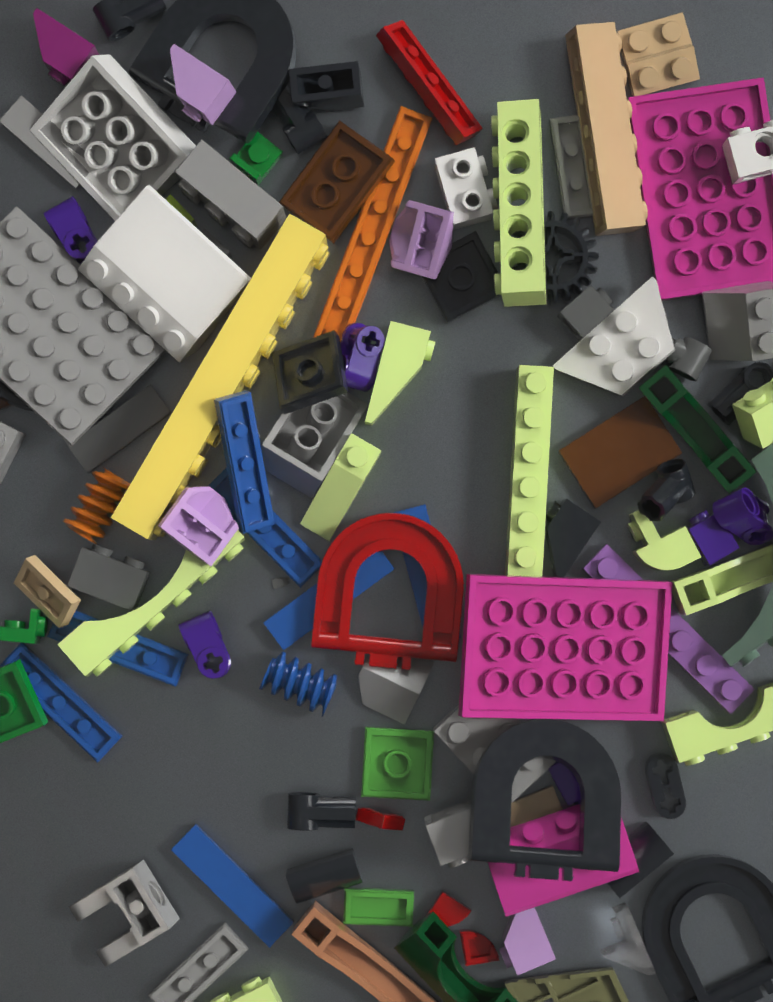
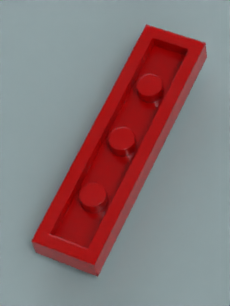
(429, 82)

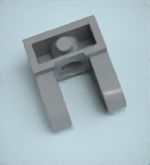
(140, 901)

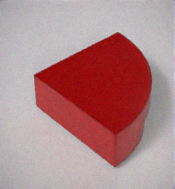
(380, 820)
(449, 909)
(477, 948)

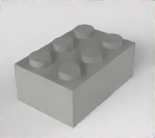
(230, 196)
(472, 736)

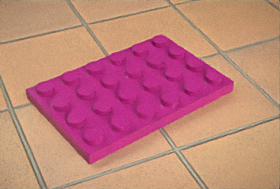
(698, 222)
(564, 648)

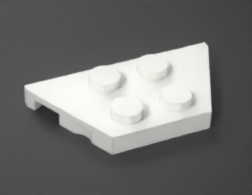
(623, 344)

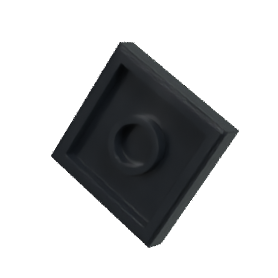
(464, 279)
(309, 372)

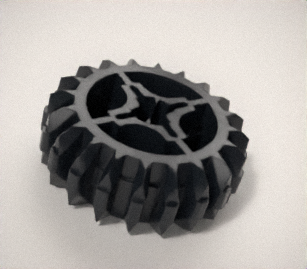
(567, 257)

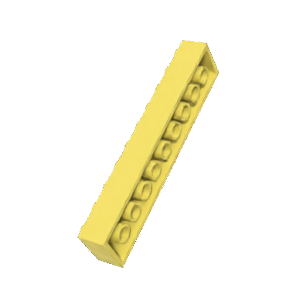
(224, 371)

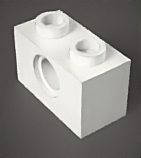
(742, 157)

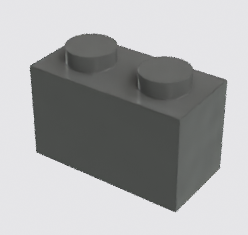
(108, 577)

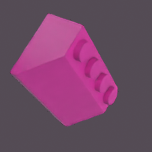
(553, 831)

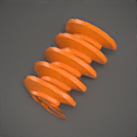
(97, 505)

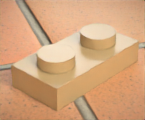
(654, 37)
(662, 70)
(47, 591)

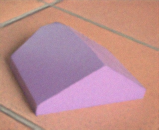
(421, 239)
(200, 523)

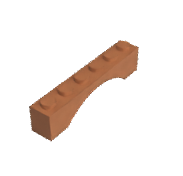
(355, 958)

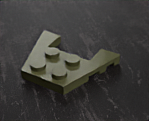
(574, 986)

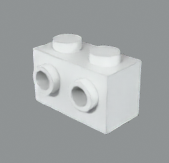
(464, 187)

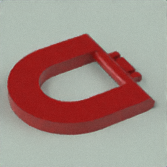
(443, 591)

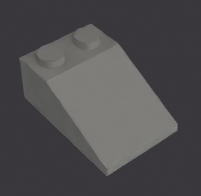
(309, 440)

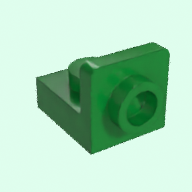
(257, 158)
(16, 632)

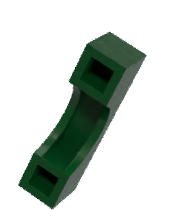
(697, 429)
(431, 953)

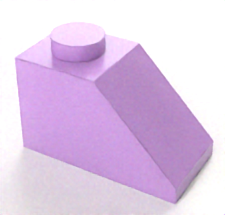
(199, 87)
(525, 942)

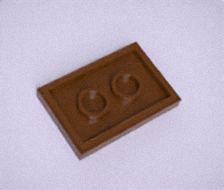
(336, 181)
(619, 452)

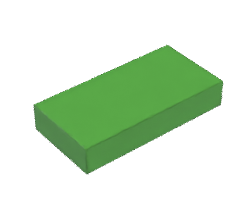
(378, 907)

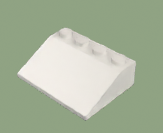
(120, 130)
(164, 274)

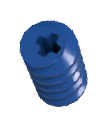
(299, 682)

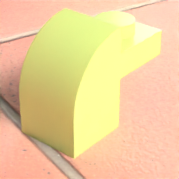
(662, 552)

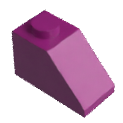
(61, 48)

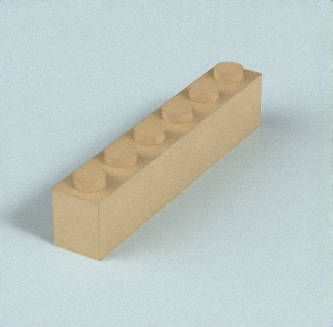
(606, 128)

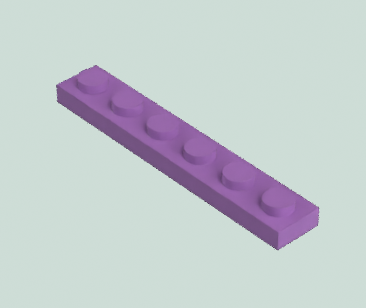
(685, 644)

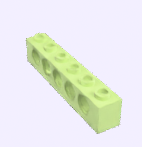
(528, 285)

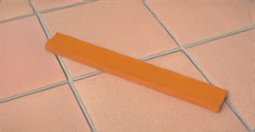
(374, 224)

